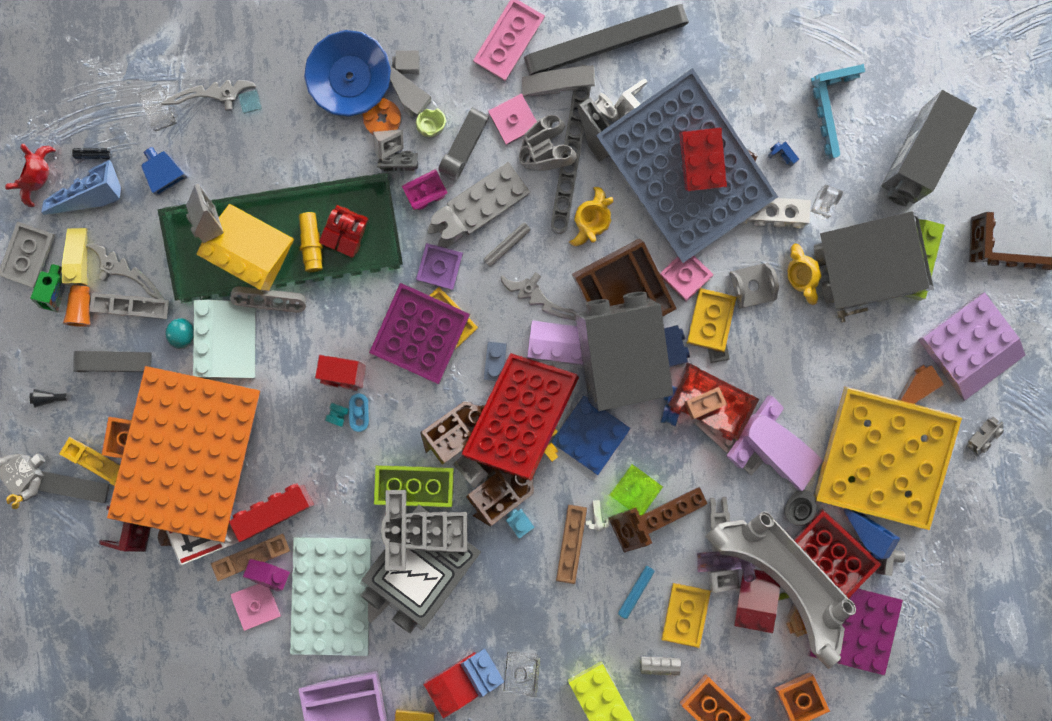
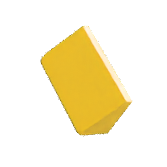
(409, 715)

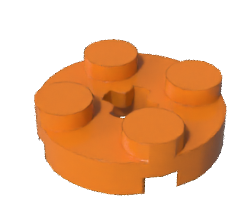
(383, 107)

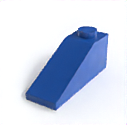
(874, 536)

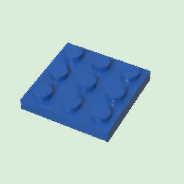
(590, 435)

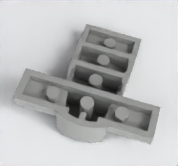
(419, 531)

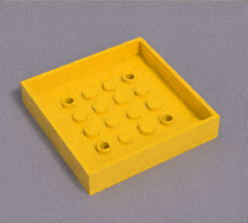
(887, 458)

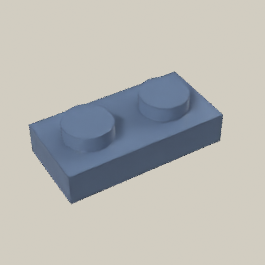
(494, 360)

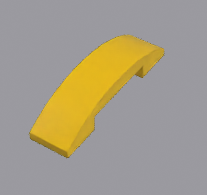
(91, 460)

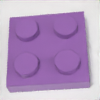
(439, 266)

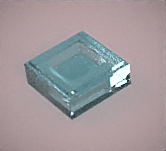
(250, 101)

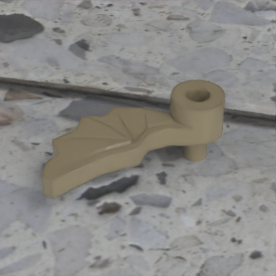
(842, 314)

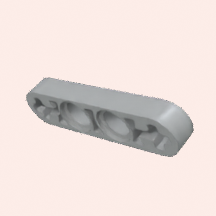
(268, 302)

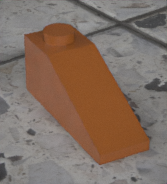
(920, 384)

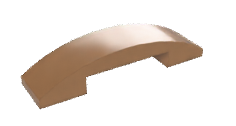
(261, 552)

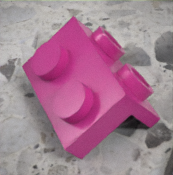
(424, 190)

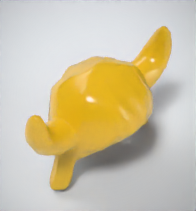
(592, 218)
(804, 273)

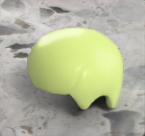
(430, 122)

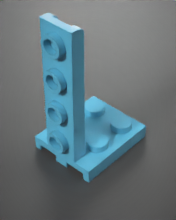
(824, 110)

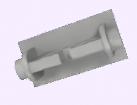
(991, 430)

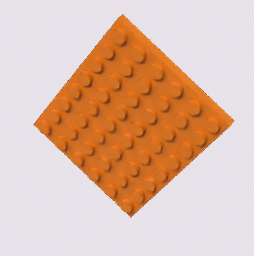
(184, 454)

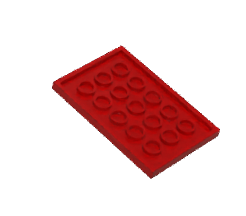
(520, 416)

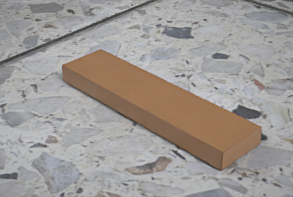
(571, 544)

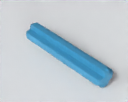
(636, 592)

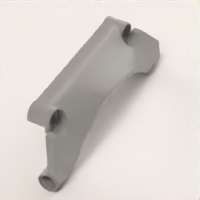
(811, 590)

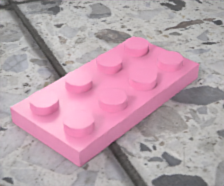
(509, 39)

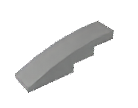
(558, 80)
(129, 305)

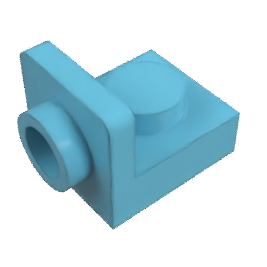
(519, 522)

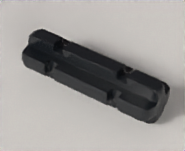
(91, 153)

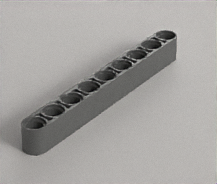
(606, 39)
(564, 177)

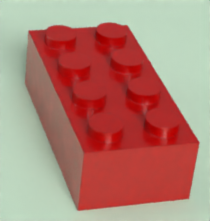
(336, 371)
(268, 514)

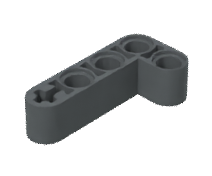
(463, 145)
(111, 361)

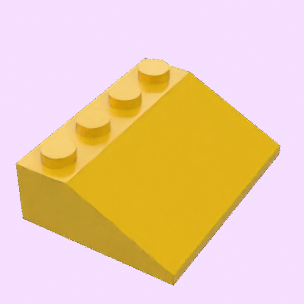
(247, 248)

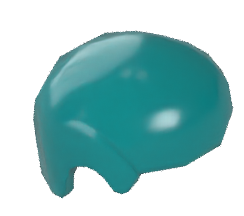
(179, 333)

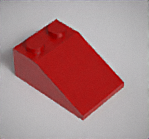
(451, 688)

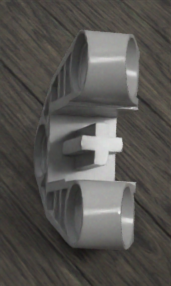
(541, 152)

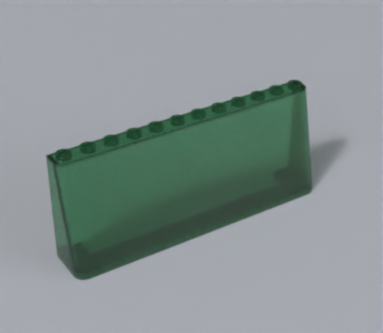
(280, 208)

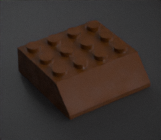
(623, 273)

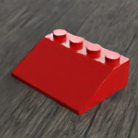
(837, 552)

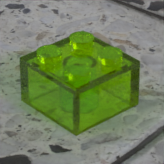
(635, 489)

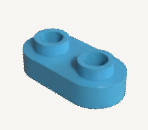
(358, 412)

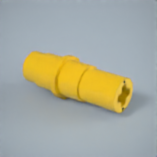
(310, 242)

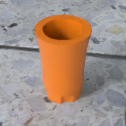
(78, 307)

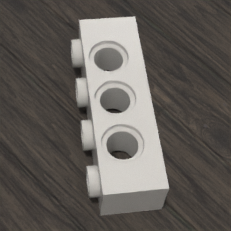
(800, 208)

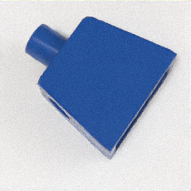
(161, 171)

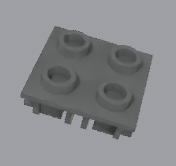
(402, 160)

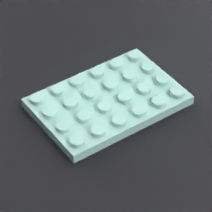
(326, 597)

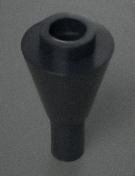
(41, 398)

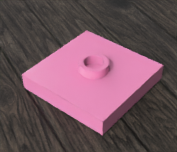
(512, 118)
(686, 277)
(255, 606)

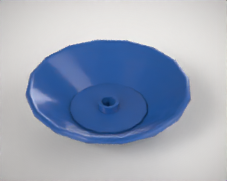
(335, 59)

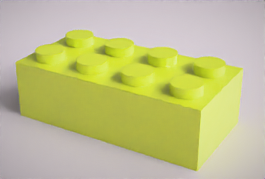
(599, 695)

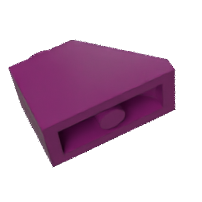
(266, 574)

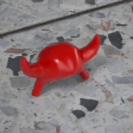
(33, 174)

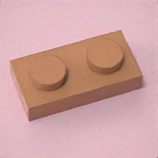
(705, 403)

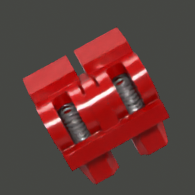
(345, 230)

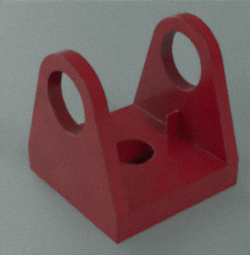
(132, 539)

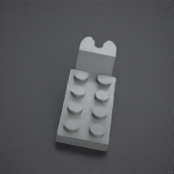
(478, 205)

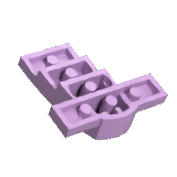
(775, 446)

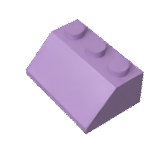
(554, 343)

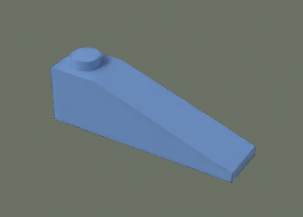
(92, 191)

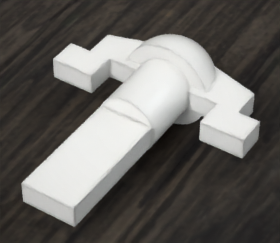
(598, 526)

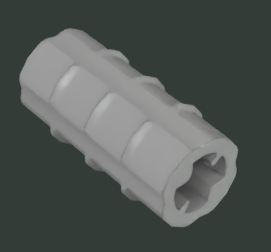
(660, 666)

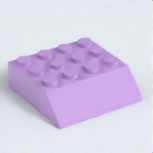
(973, 345)
(344, 699)

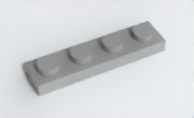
(726, 445)

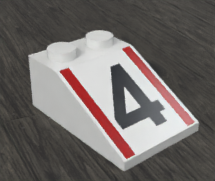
(191, 548)

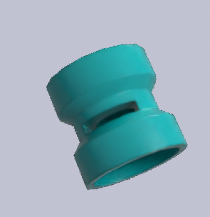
(336, 414)

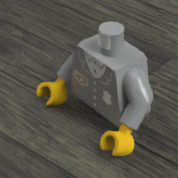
(21, 476)

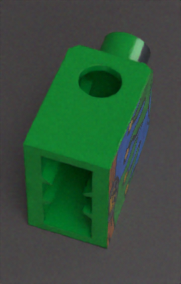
(49, 289)

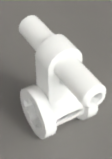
(605, 106)

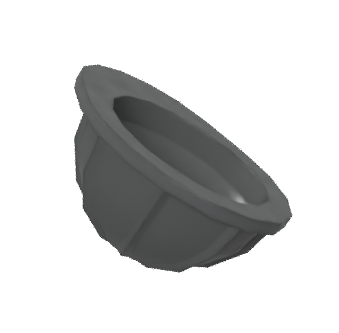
(801, 508)

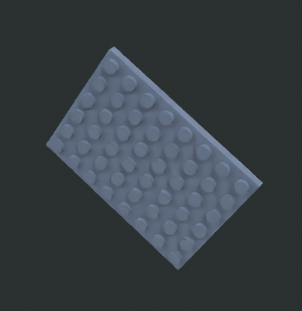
(650, 159)

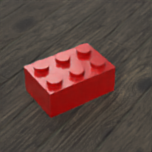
(703, 159)

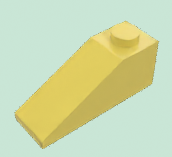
(75, 257)

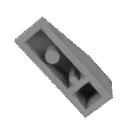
(411, 96)

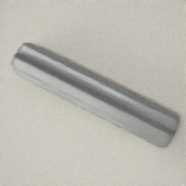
(507, 244)

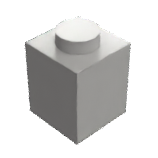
(406, 62)

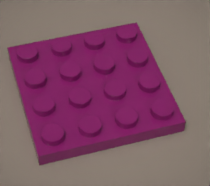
(419, 333)
(869, 631)

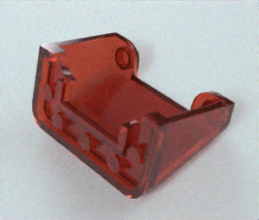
(727, 419)

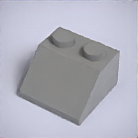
(203, 215)

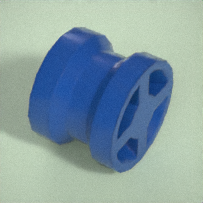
(669, 416)

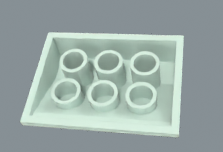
(223, 340)

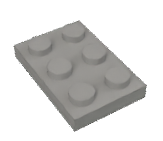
(26, 254)

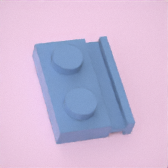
(482, 672)

